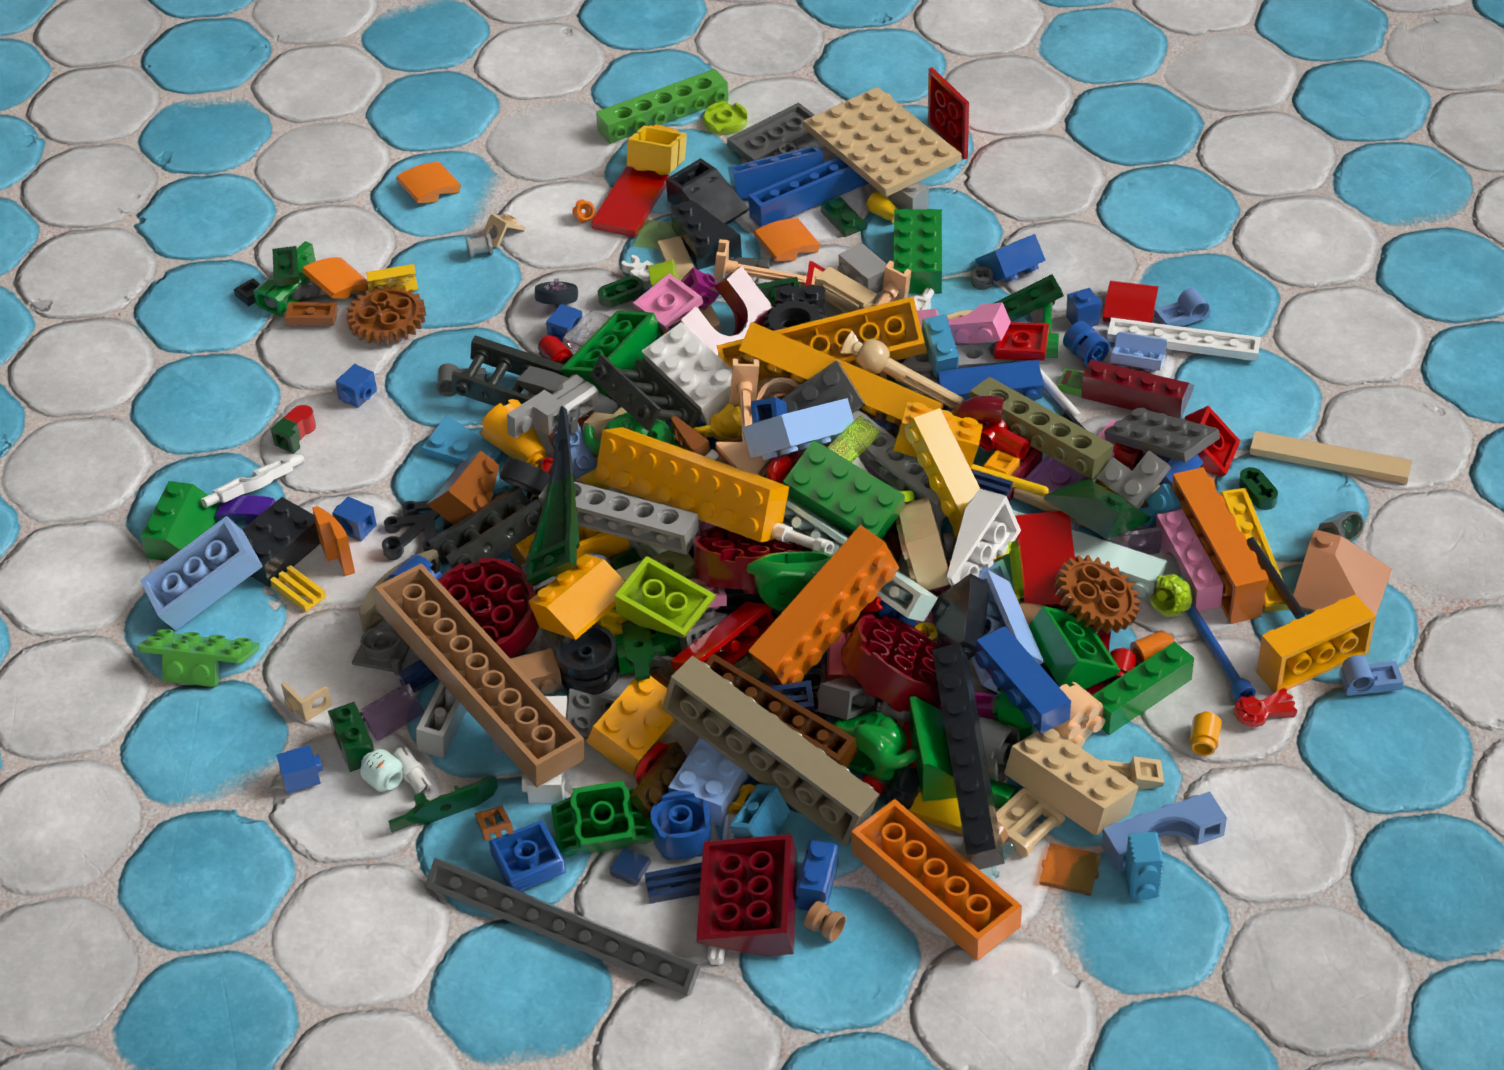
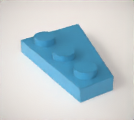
(456, 443)

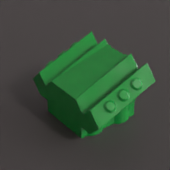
(599, 820)

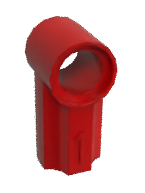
(1001, 438)

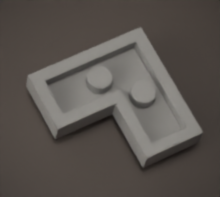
(1137, 484)

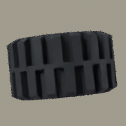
(791, 314)

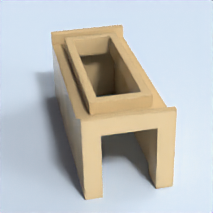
(844, 291)

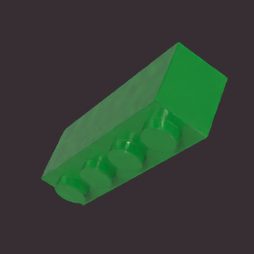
(1145, 686)

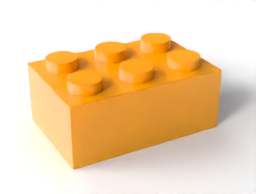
(965, 430)
(632, 724)

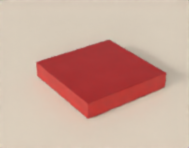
(1023, 342)

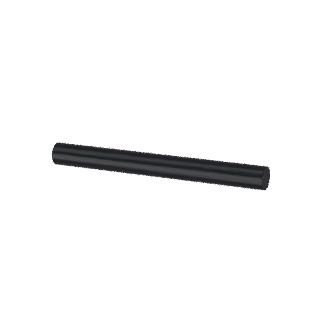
(1276, 580)

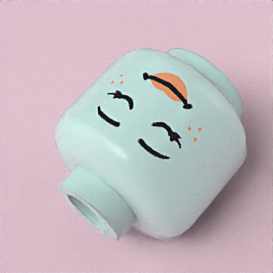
(381, 770)

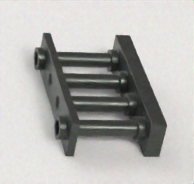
(503, 359)
(644, 393)
(488, 529)

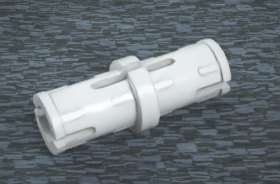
(413, 772)

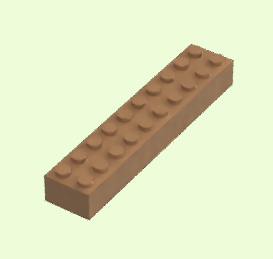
(480, 675)

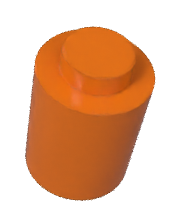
(1150, 645)

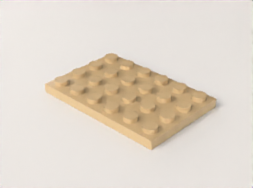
(882, 141)

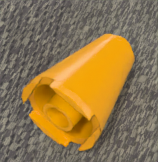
(495, 431)

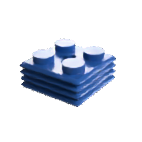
(527, 856)

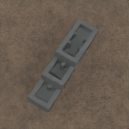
(537, 380)

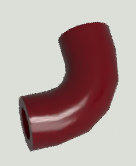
(981, 408)

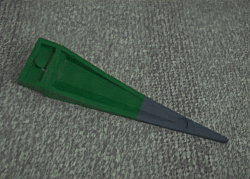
(557, 531)

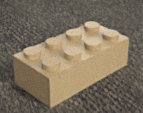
(922, 544)
(1071, 780)

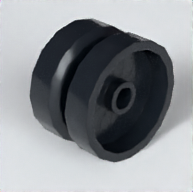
(589, 661)

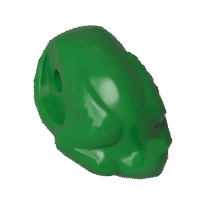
(660, 431)
(784, 575)
(879, 745)

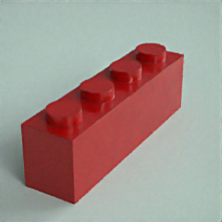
(731, 636)

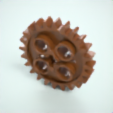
(386, 314)
(1097, 594)

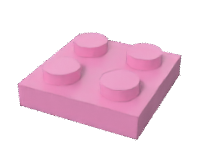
(668, 301)

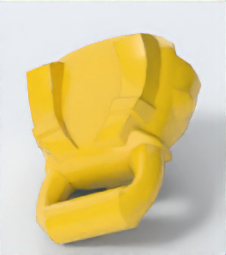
(723, 425)

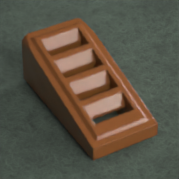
(689, 438)

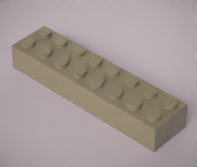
(769, 750)

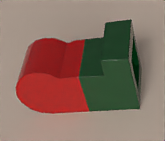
(293, 428)

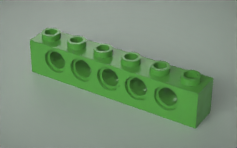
(662, 105)

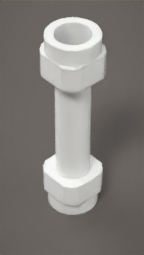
(785, 534)

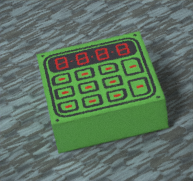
(1071, 382)

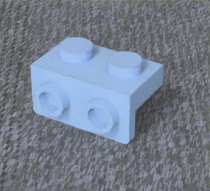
(1139, 351)

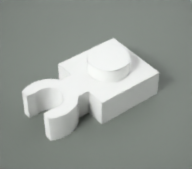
(638, 269)

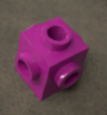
(703, 285)

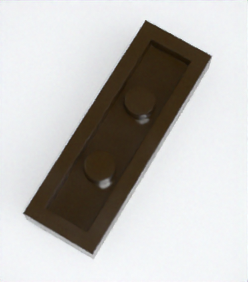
(658, 779)

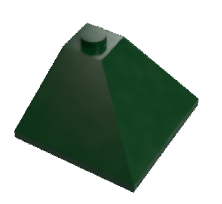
(1097, 508)

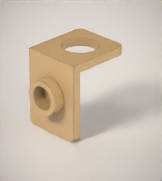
(501, 223)
(303, 707)

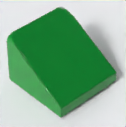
(1002, 793)

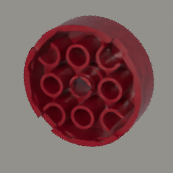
(723, 558)
(497, 599)
(892, 661)

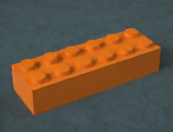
(1224, 543)
(824, 608)
(936, 879)

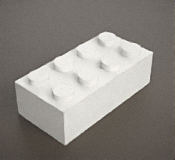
(691, 369)

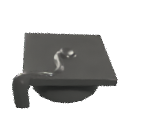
(381, 649)

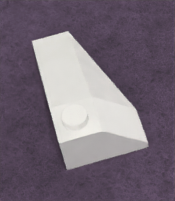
(983, 534)

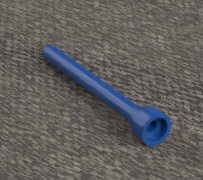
(1239, 686)

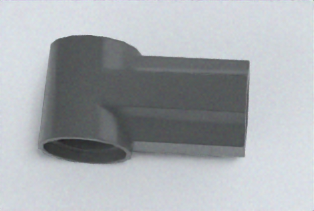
(445, 376)

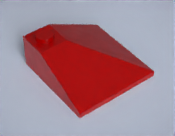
(948, 112)

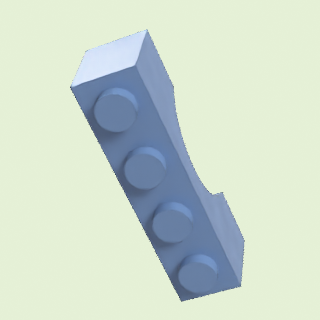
(1194, 818)

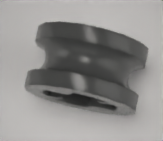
(982, 278)

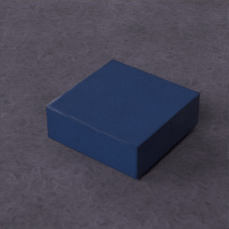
(630, 866)

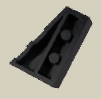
(702, 233)

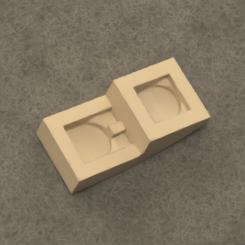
(1141, 771)

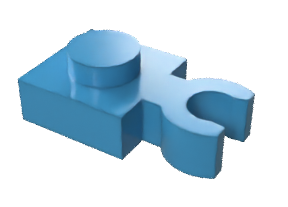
(1160, 502)

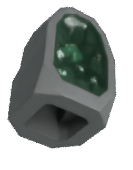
(1345, 524)

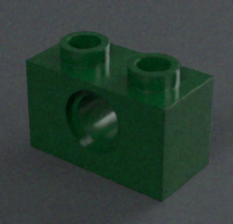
(350, 734)

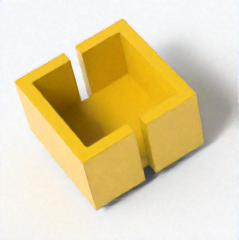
(656, 150)

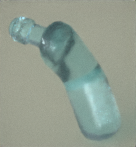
(1008, 848)

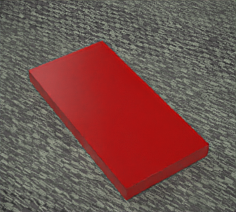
(630, 202)
(1044, 548)

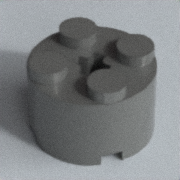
(998, 741)

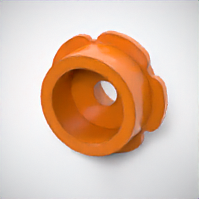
(589, 211)

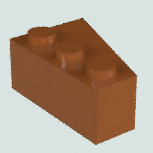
(466, 488)

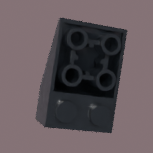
(707, 188)

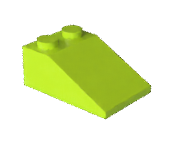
(662, 599)

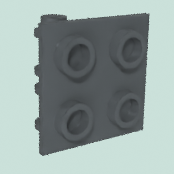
(585, 710)

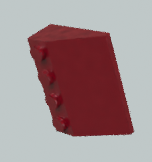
(749, 895)

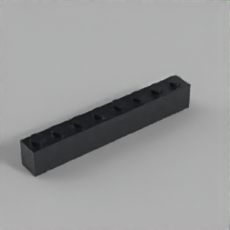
(968, 757)

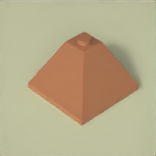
(1338, 570)

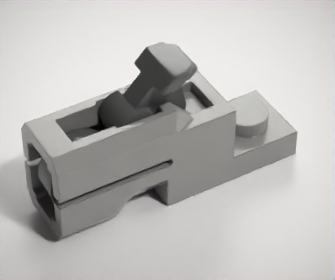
(544, 408)

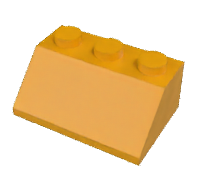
(577, 597)

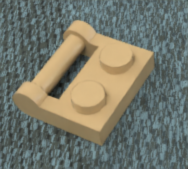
(1020, 813)

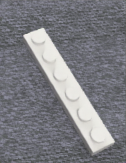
(1191, 339)

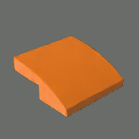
(427, 182)
(786, 239)
(335, 277)
(333, 540)

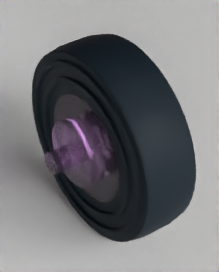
(556, 293)

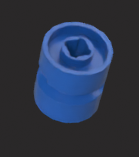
(1086, 343)

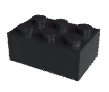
(281, 538)

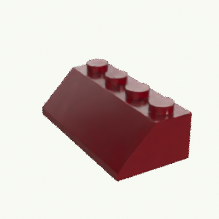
(1135, 389)

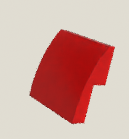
(1130, 301)

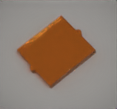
(1070, 869)

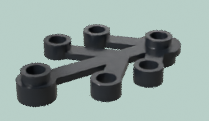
(393, 545)

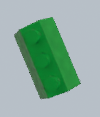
(177, 520)
(1071, 649)
(931, 745)

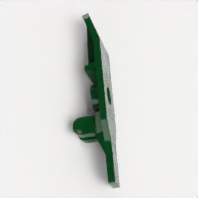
(638, 648)
(445, 805)

